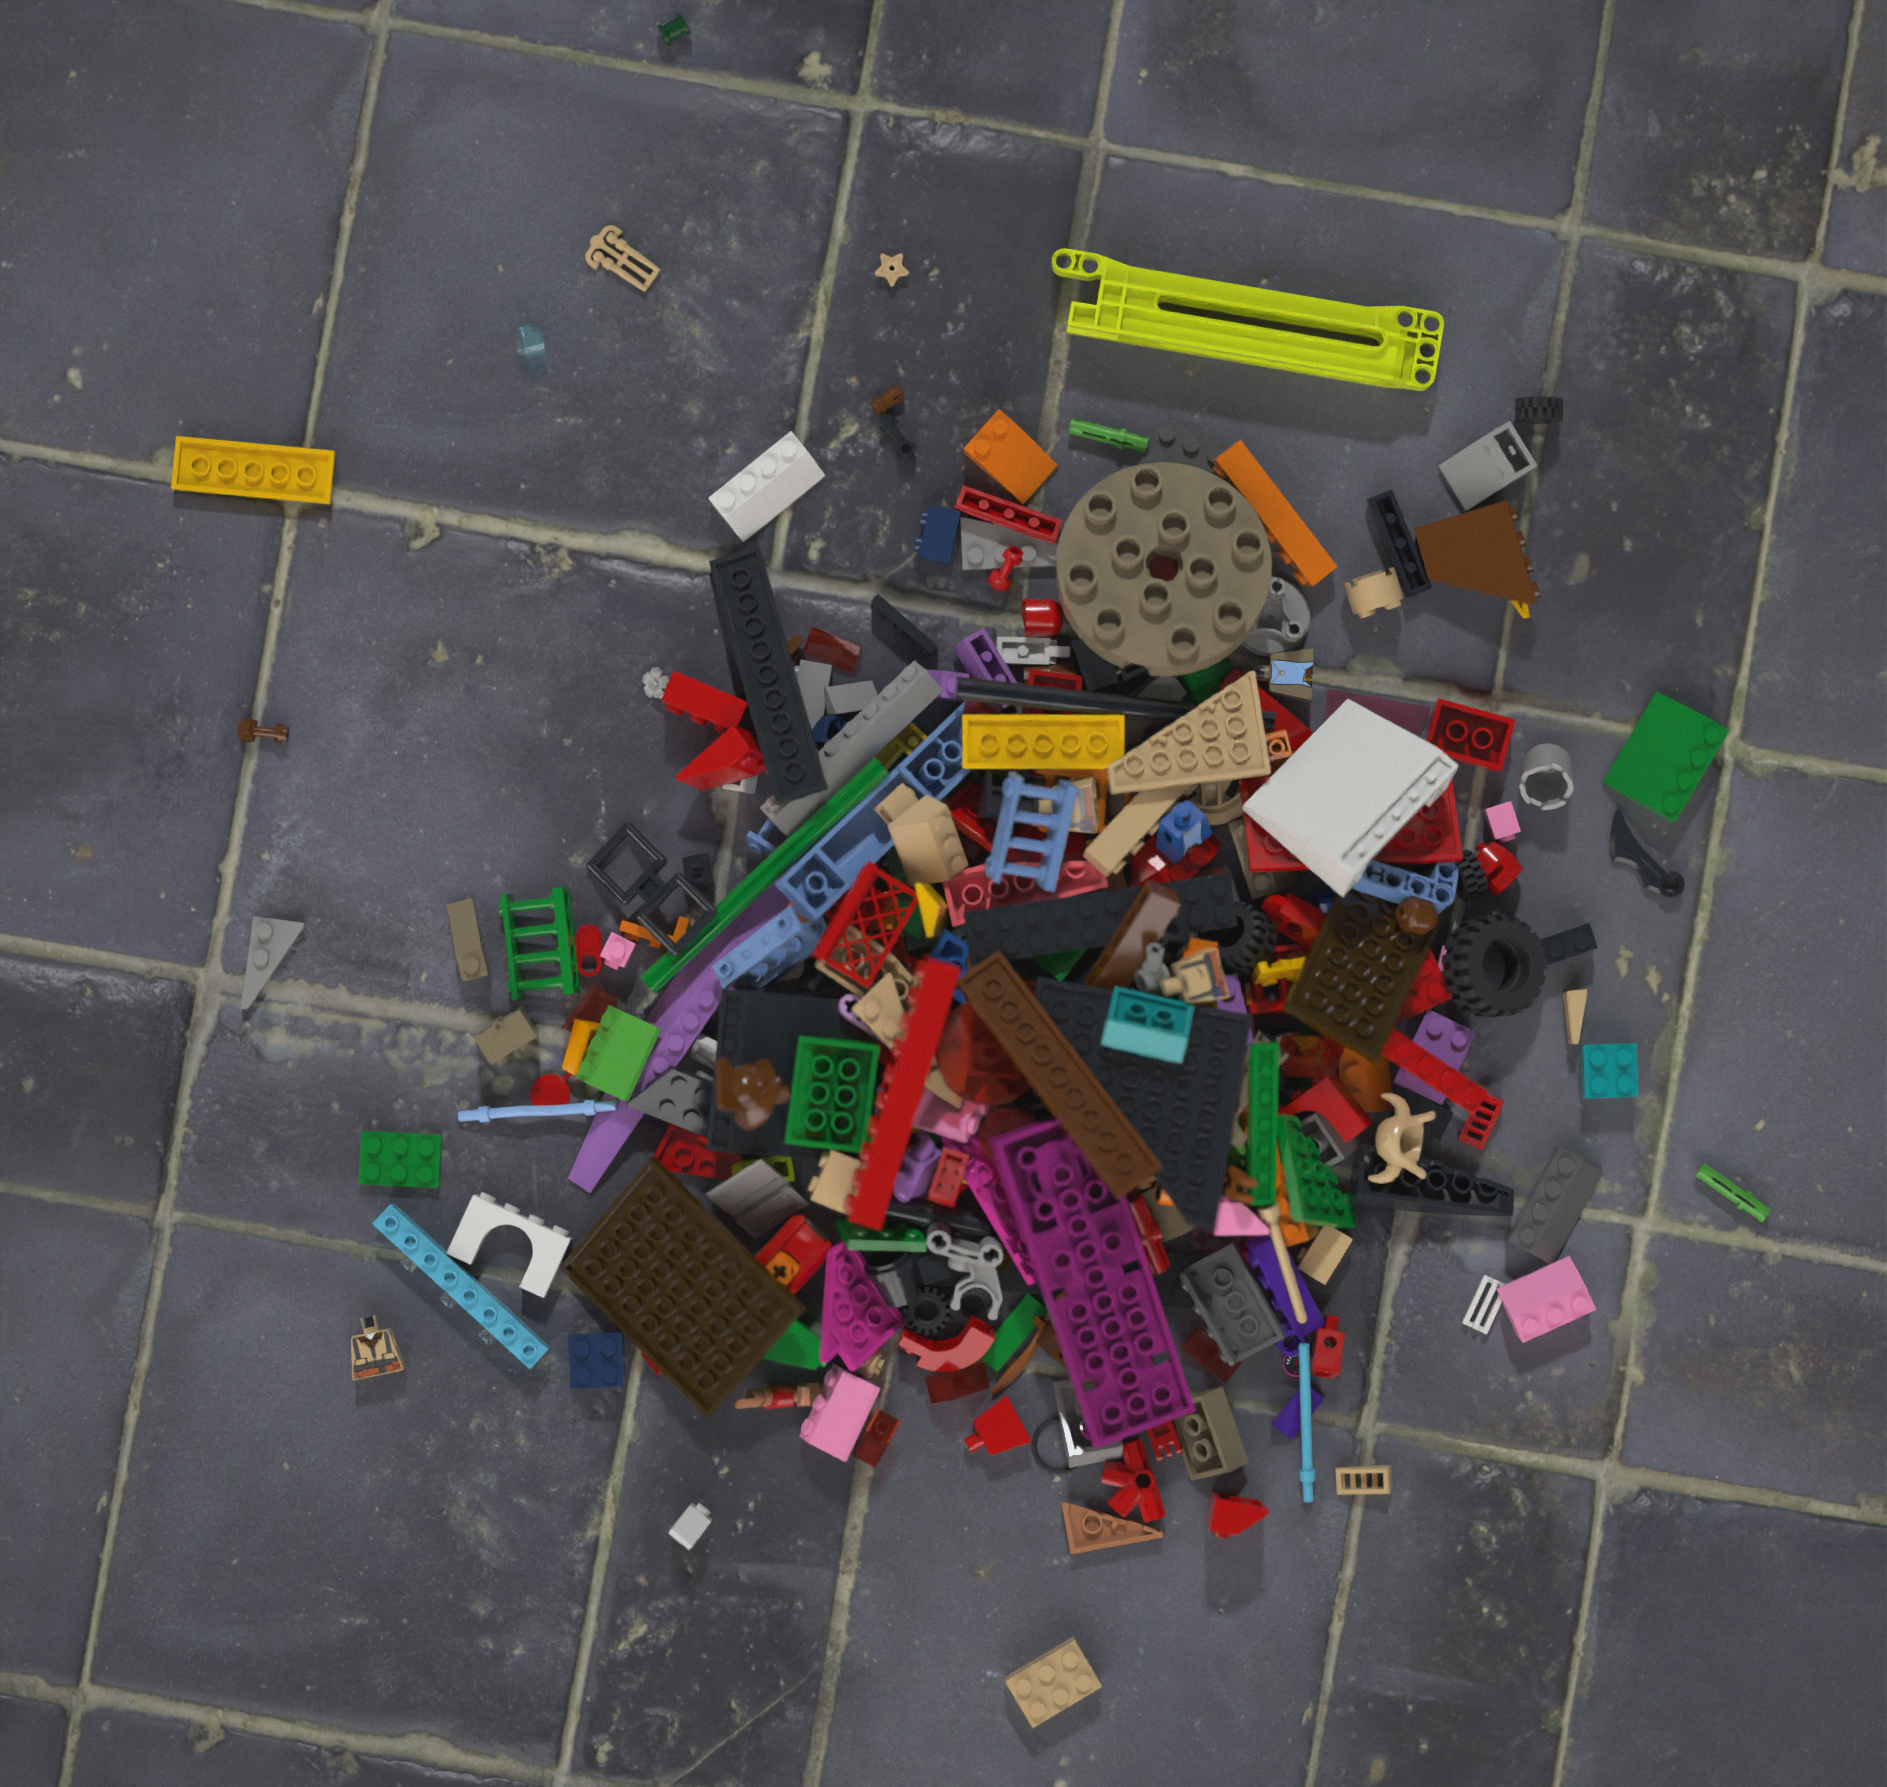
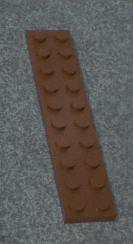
(1058, 1075)

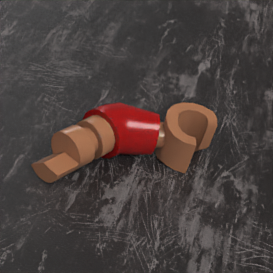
(780, 1395)

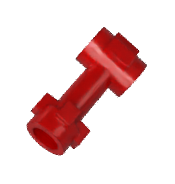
(999, 579)

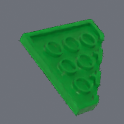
(1309, 1183)

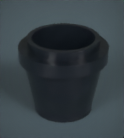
(893, 1276)

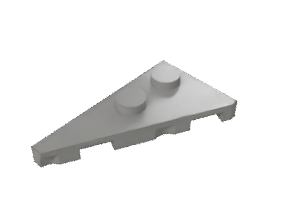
(267, 947)

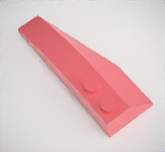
(975, 891)

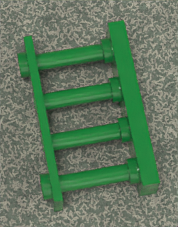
(562, 929)

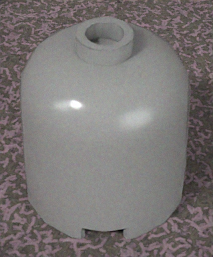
(1547, 776)

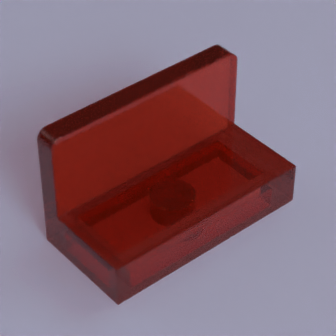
(591, 1007)

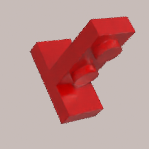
(948, 1177)

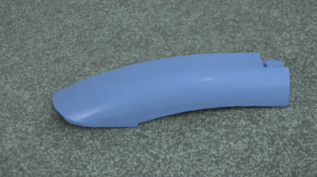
(862, 834)

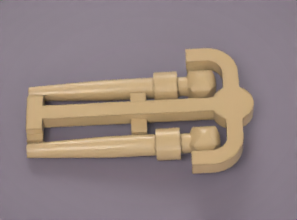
(597, 243)

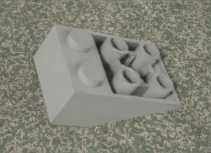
(1488, 465)

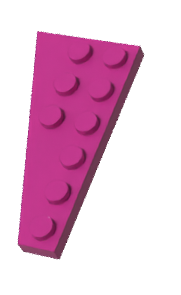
(988, 1188)

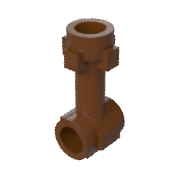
(248, 730)

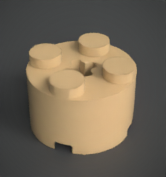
(1374, 591)

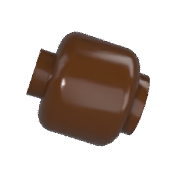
(1416, 915)

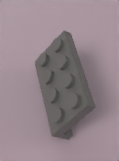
(1231, 1304)

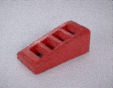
(1497, 1103)

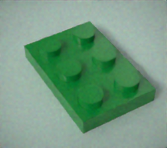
(400, 1159)
(890, 1238)

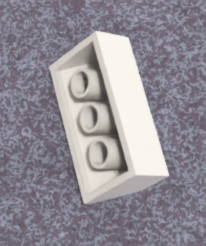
(767, 486)

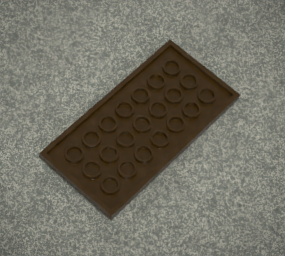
(1359, 971)

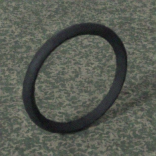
(1035, 1452)

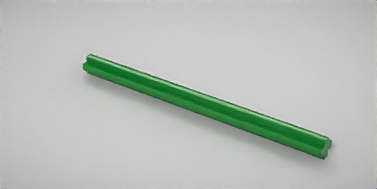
(771, 870)

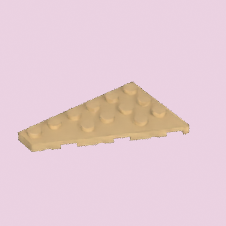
(1207, 745)

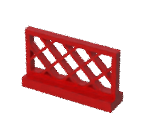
(843, 918)

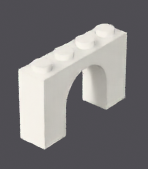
(547, 1243)

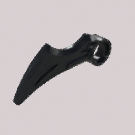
(1627, 850)

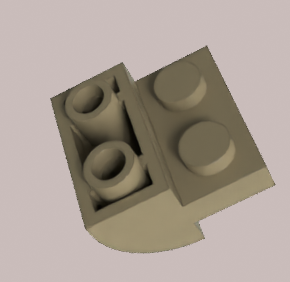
(1167, 1217)

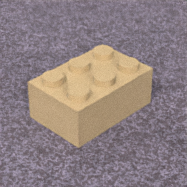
(1053, 1682)

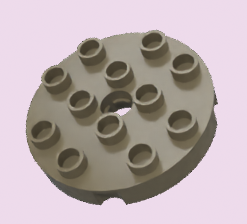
(1175, 515)

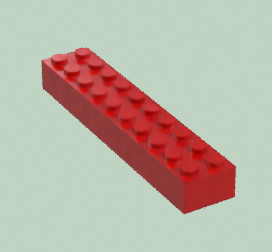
(902, 1091)

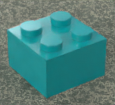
(1608, 1070)

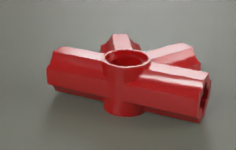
(1149, 1234)
(1129, 1492)

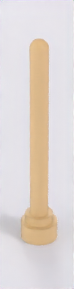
(1270, 1215)

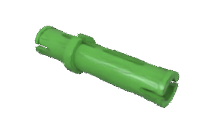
(1120, 438)
(1759, 1210)

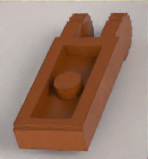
(1235, 1183)

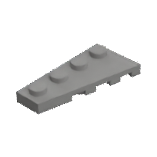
(985, 543)

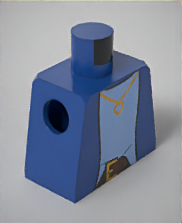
(1182, 831)

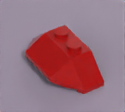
(1155, 866)

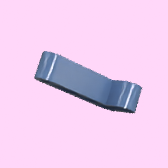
(1375, 883)

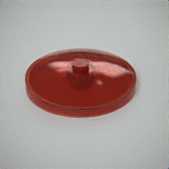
(975, 1062)

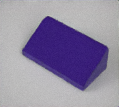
(1289, 1417)

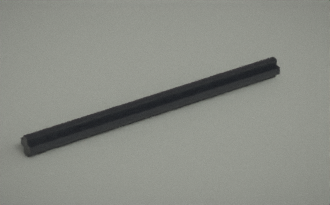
(1079, 701)

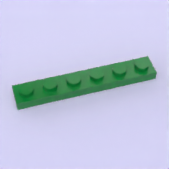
(1263, 1121)

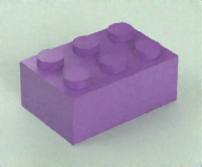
(1442, 1039)

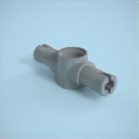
(1153, 971)

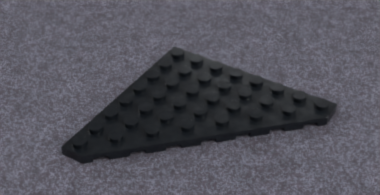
(1174, 1107)

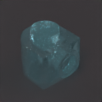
(530, 341)

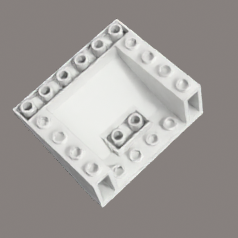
(1349, 792)

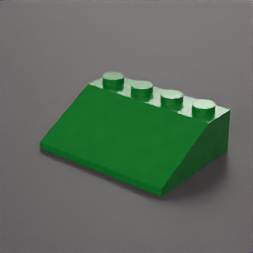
(1665, 757)
(832, 1093)

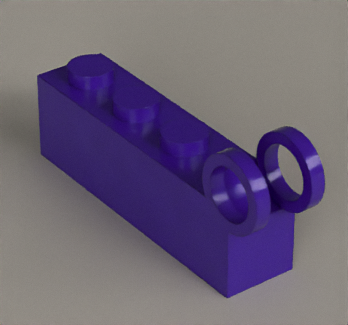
(1264, 1257)

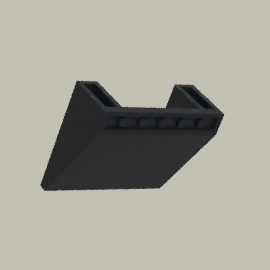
(767, 1026)

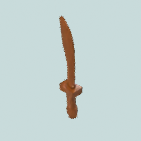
(1018, 1366)

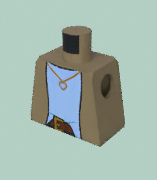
(1288, 674)

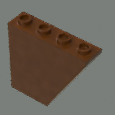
(1480, 553)

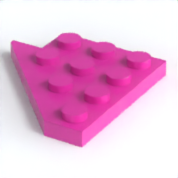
(853, 1310)

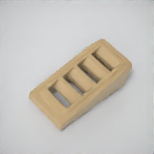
(1574, 1010)
(1387, 1487)

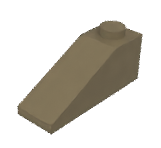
(468, 940)

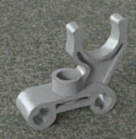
(971, 1258)

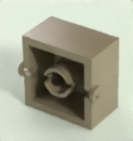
(506, 1036)

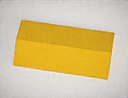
(933, 909)

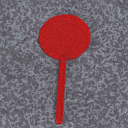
(550, 1090)

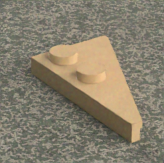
(881, 1010)

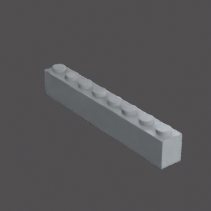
(860, 742)

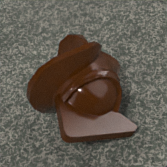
(749, 1091)

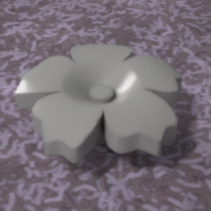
(655, 683)

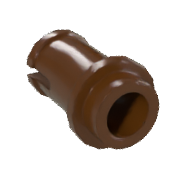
(886, 400)

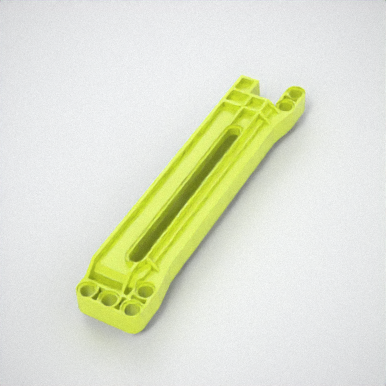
(1130, 315)

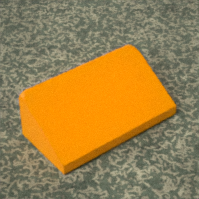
(578, 1045)

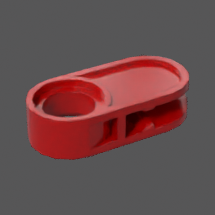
(589, 944)

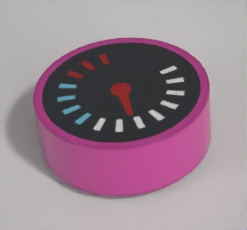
(1291, 1365)

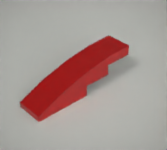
(1295, 729)

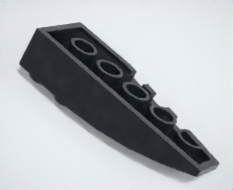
(1440, 1192)

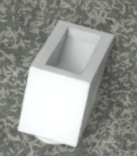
(691, 1525)

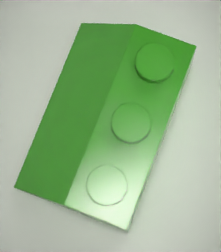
(618, 1053)

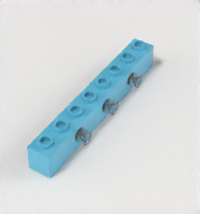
(460, 1286)

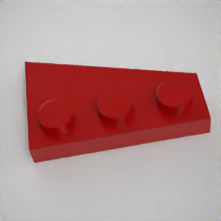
(687, 1154)

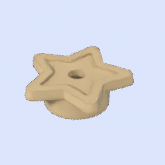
(899, 269)

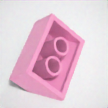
(1238, 1219)
(1545, 1299)
(839, 1412)

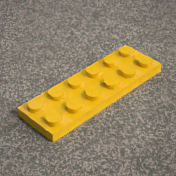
(253, 470)
(1042, 741)

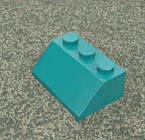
(1148, 1024)

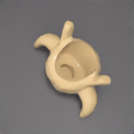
(1400, 1140)

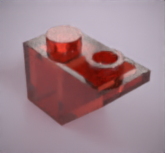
(876, 1438)

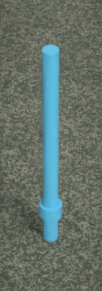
(1307, 1472)

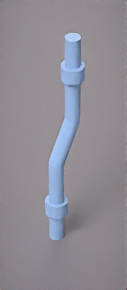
(589, 1107)

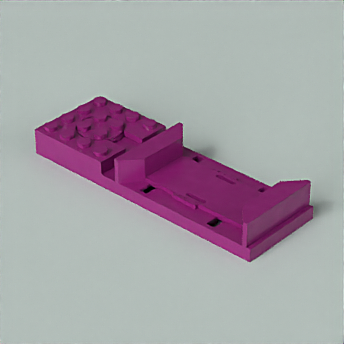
(1108, 1318)

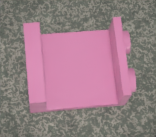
(947, 1120)

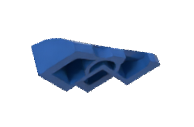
(953, 950)

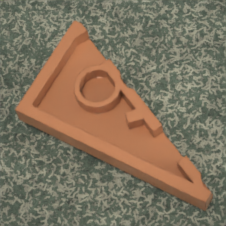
(1097, 1530)

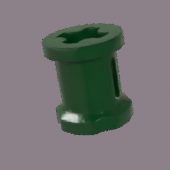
(673, 29)

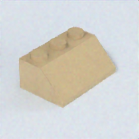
(928, 842)

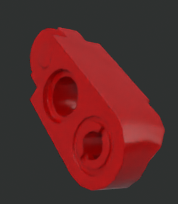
(1295, 917)

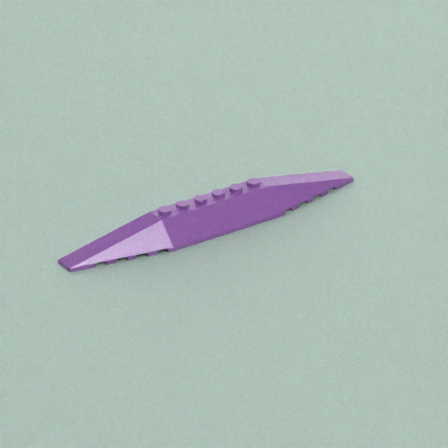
(681, 1017)

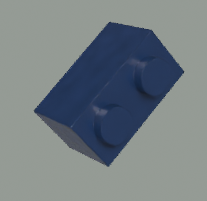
(938, 535)

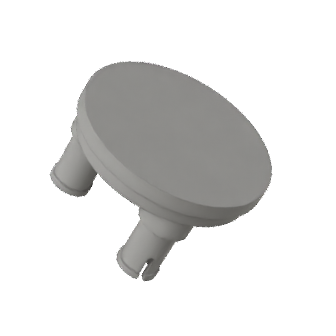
(1282, 621)

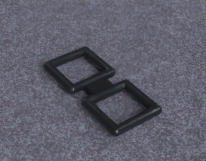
(652, 889)

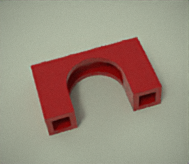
(1334, 1102)

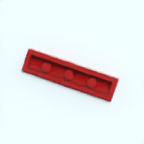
(1008, 514)

